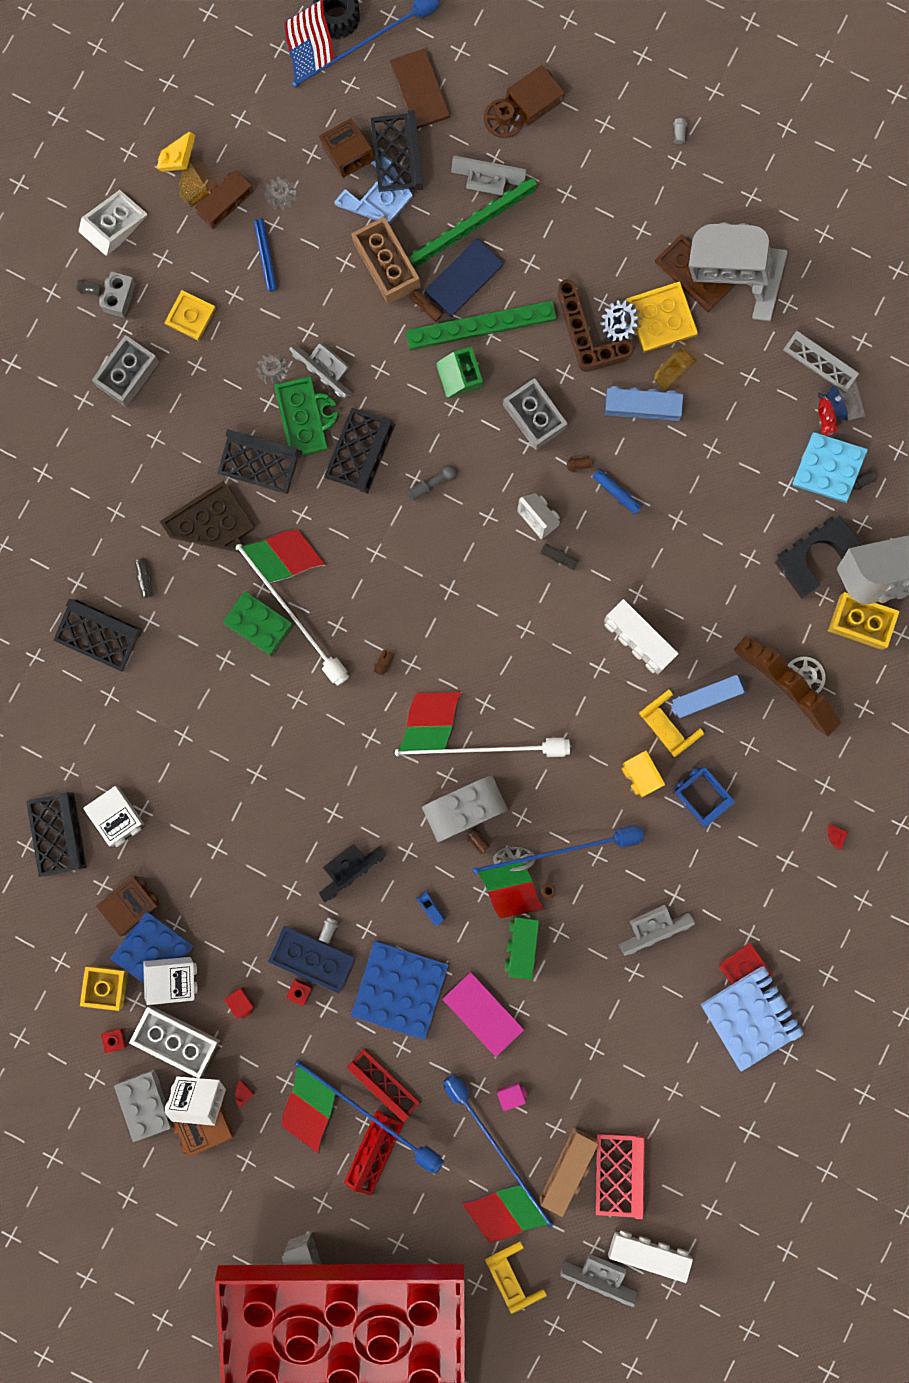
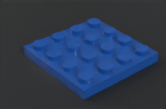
(399, 990)

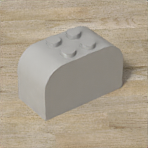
(731, 254)
(877, 571)
(464, 808)

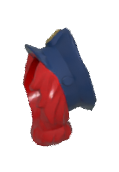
(831, 410)

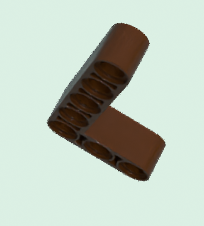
(583, 334)

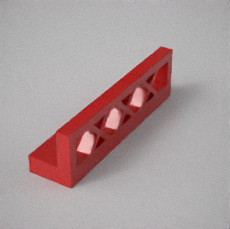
(378, 1091)
(370, 1152)

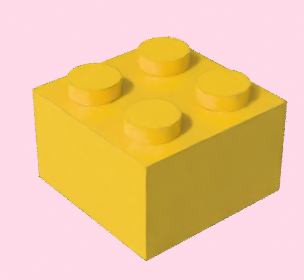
(104, 988)

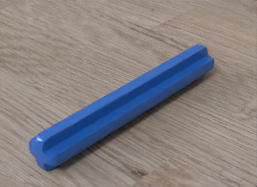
(265, 255)

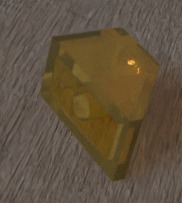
(191, 186)
(674, 368)

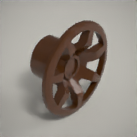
(503, 115)

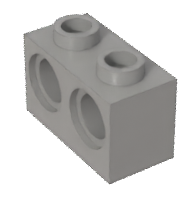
(122, 295)

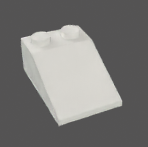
(111, 222)
(538, 515)

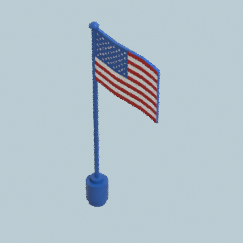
(311, 42)

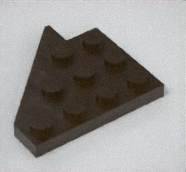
(210, 520)

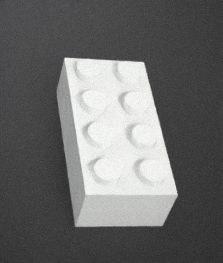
(640, 637)
(174, 1041)

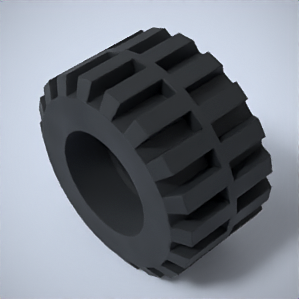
(345, 23)

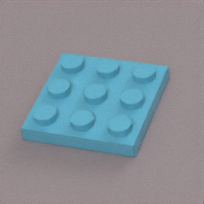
(830, 467)

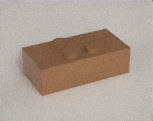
(386, 260)
(568, 1172)

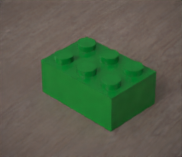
(258, 624)
(522, 947)

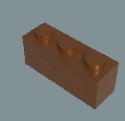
(223, 199)

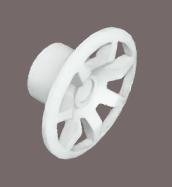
(809, 673)

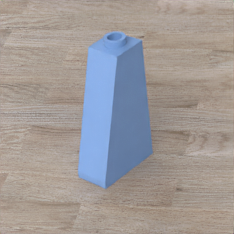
(709, 696)

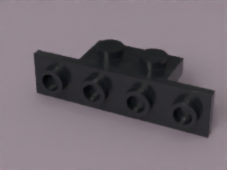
(347, 868)

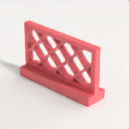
(637, 1180)

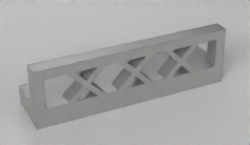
(823, 357)

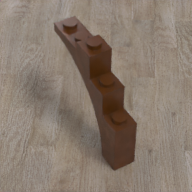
(791, 683)

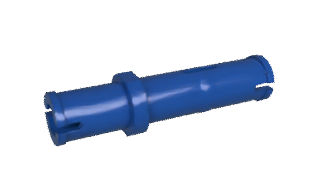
(621, 495)

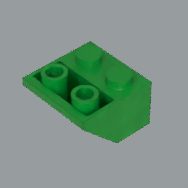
(459, 373)

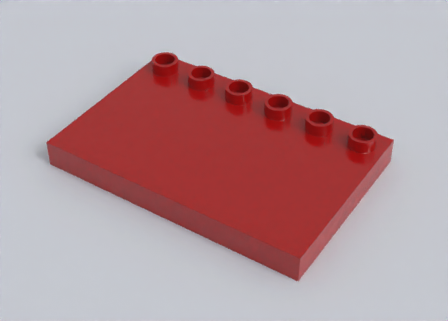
(341, 1323)

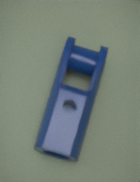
(433, 911)

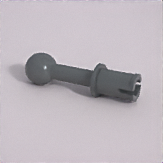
(448, 473)

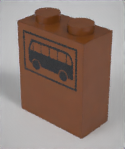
(200, 1137)

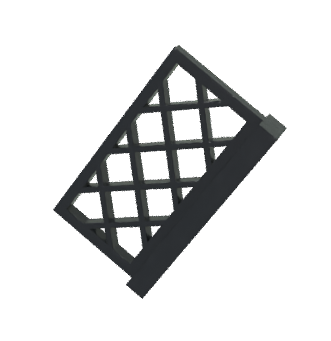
(413, 152)
(262, 445)
(375, 451)
(103, 619)
(72, 833)

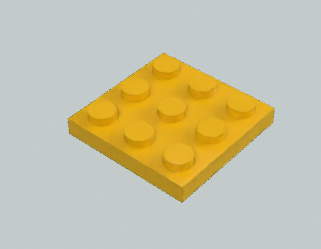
(664, 317)

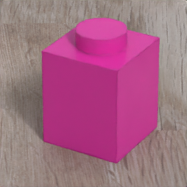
(512, 1096)

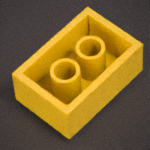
(862, 622)

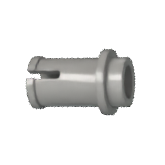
(679, 131)
(328, 930)

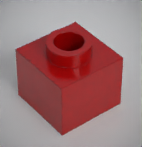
(305, 989)
(119, 1037)

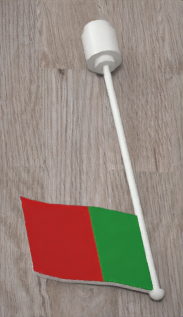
(284, 558)
(432, 722)

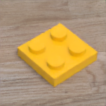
(190, 315)

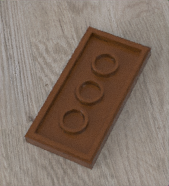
(420, 88)
(676, 264)

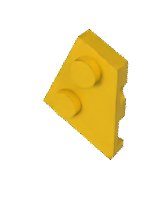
(177, 154)

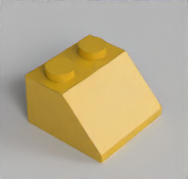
(642, 774)

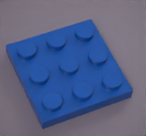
(148, 942)

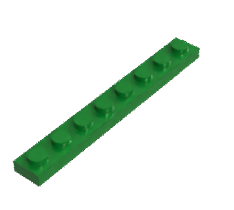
(467, 226)
(481, 325)

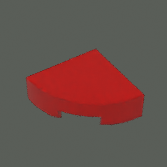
(836, 836)
(242, 1093)

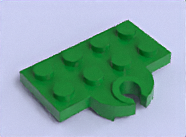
(304, 415)

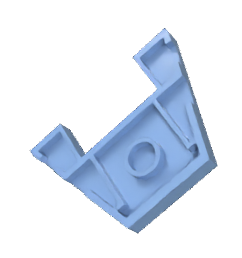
(376, 203)

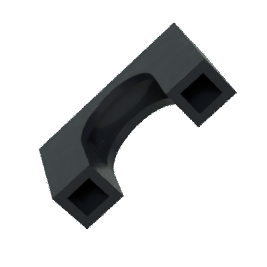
(793, 562)

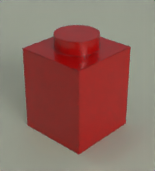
(240, 1003)

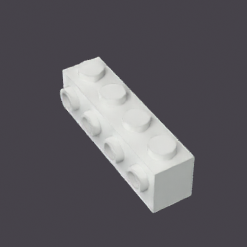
(650, 1256)

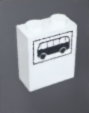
(114, 817)
(169, 980)
(195, 1100)

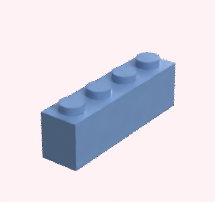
(643, 404)

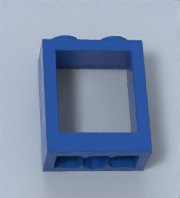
(714, 813)

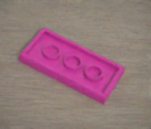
(483, 1014)

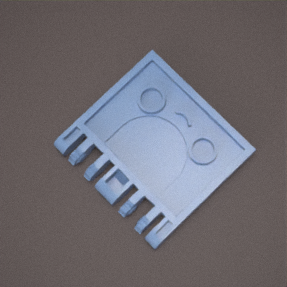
(749, 1021)

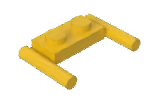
(664, 727)
(508, 1282)

